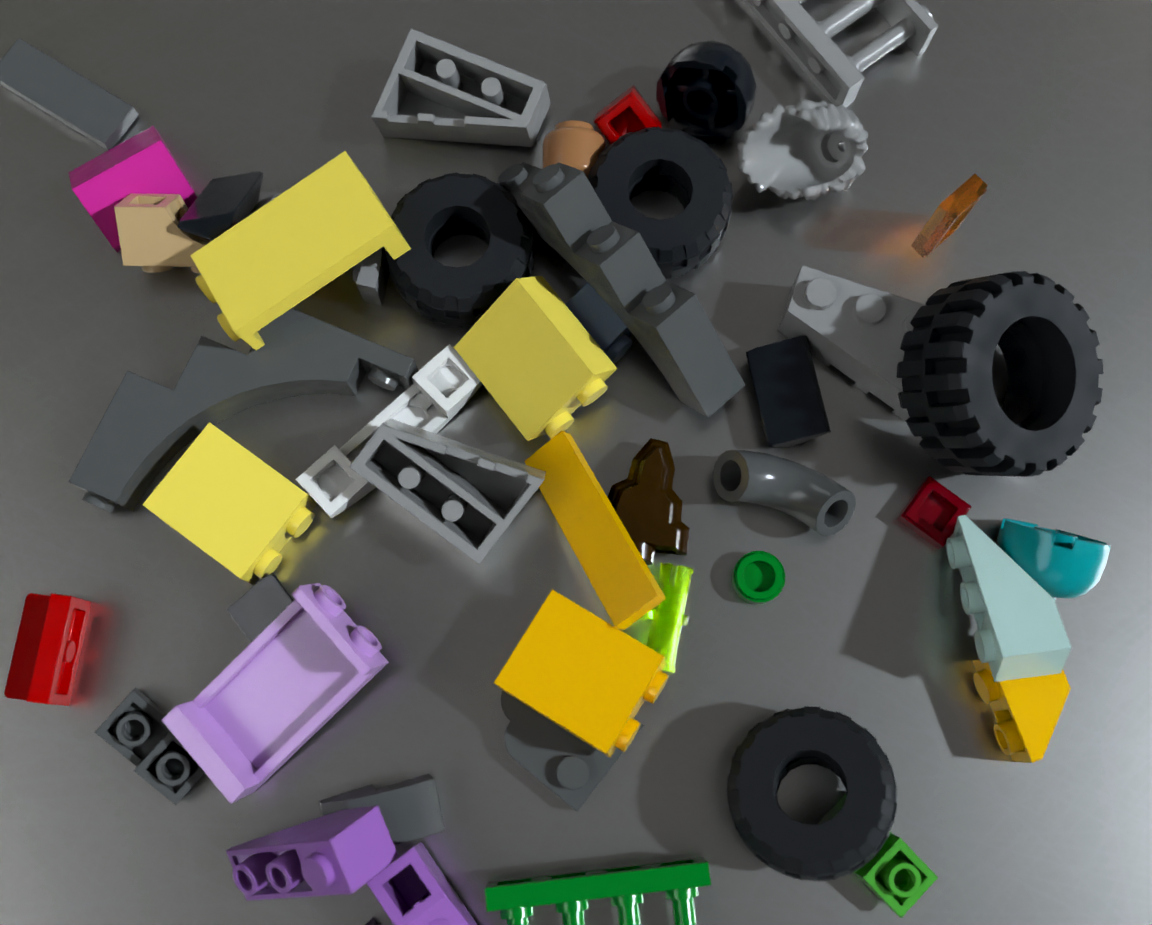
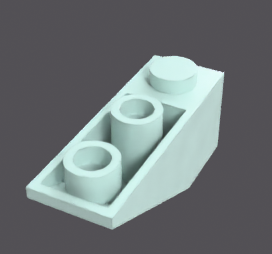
(1014, 615)

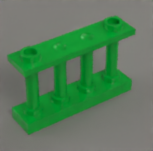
(622, 884)

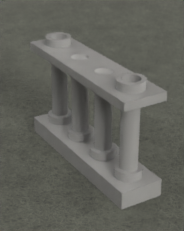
(822, 60)

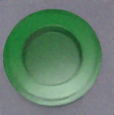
(758, 577)

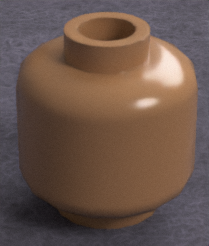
(573, 145)

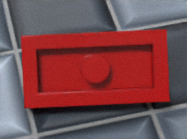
(48, 649)

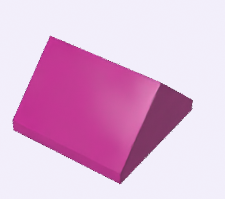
(133, 166)

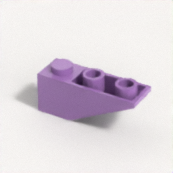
(315, 857)
(418, 892)

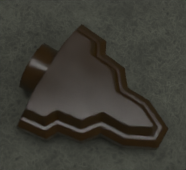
(650, 505)

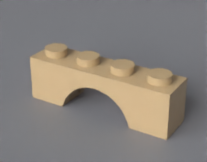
(151, 232)

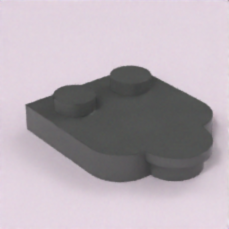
(553, 754)

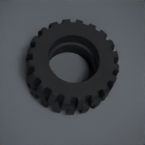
(1048, 372)

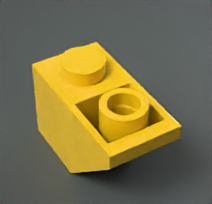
(1023, 710)

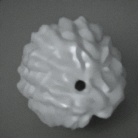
(802, 150)

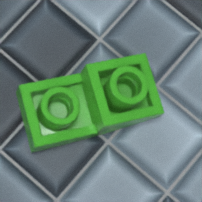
(894, 872)

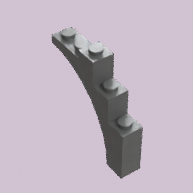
(624, 273)

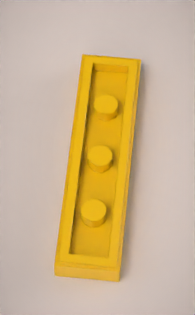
(595, 532)

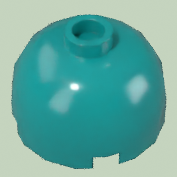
(1056, 559)

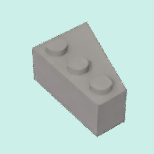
(458, 97)
(851, 329)
(448, 484)

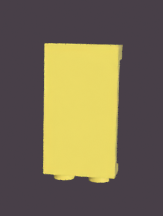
(294, 248)

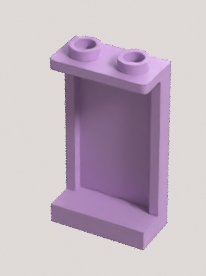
(277, 692)

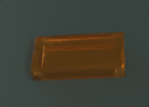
(949, 215)

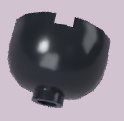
(707, 90)

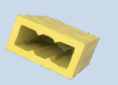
(535, 358)
(232, 505)

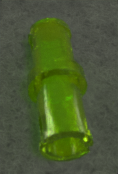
(669, 615)

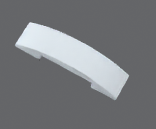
(428, 404)

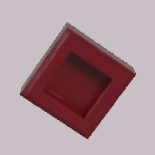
(933, 512)

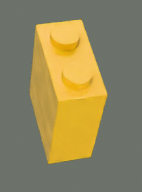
(583, 674)

